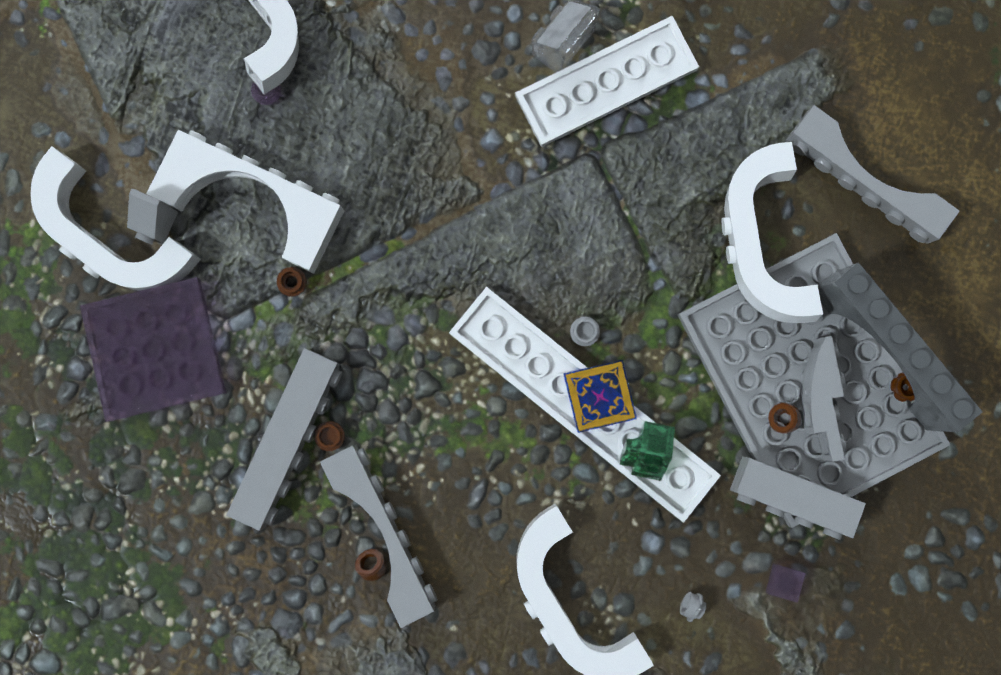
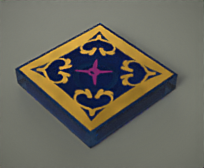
(599, 396)

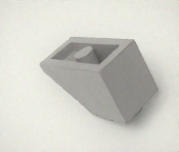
(149, 217)

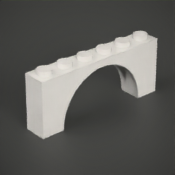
(195, 164)

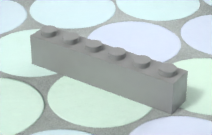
(284, 440)

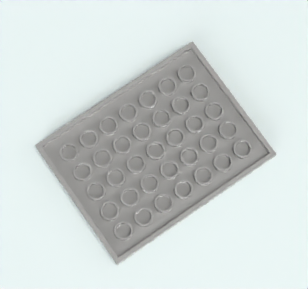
(764, 363)

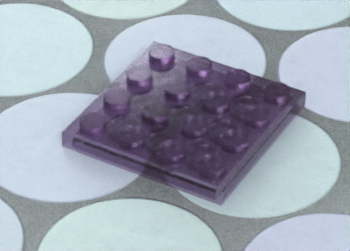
(152, 349)

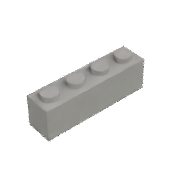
(798, 497)

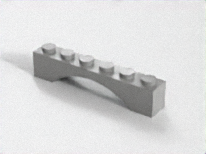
(821, 141)
(408, 593)

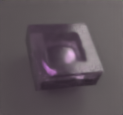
(785, 582)

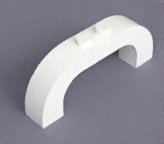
(277, 58)
(50, 202)
(765, 294)
(621, 658)

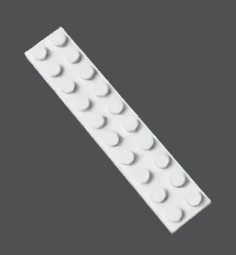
(537, 368)

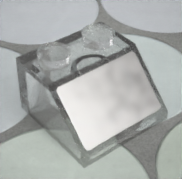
(565, 34)

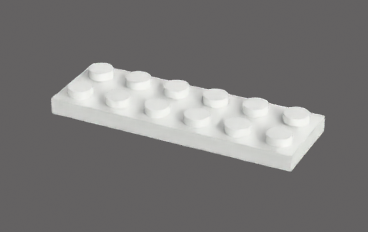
(606, 81)

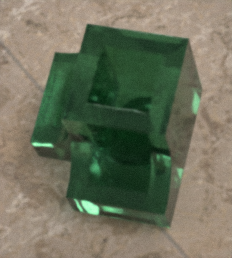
(650, 451)

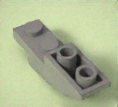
(820, 386)

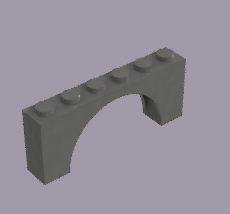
(939, 398)

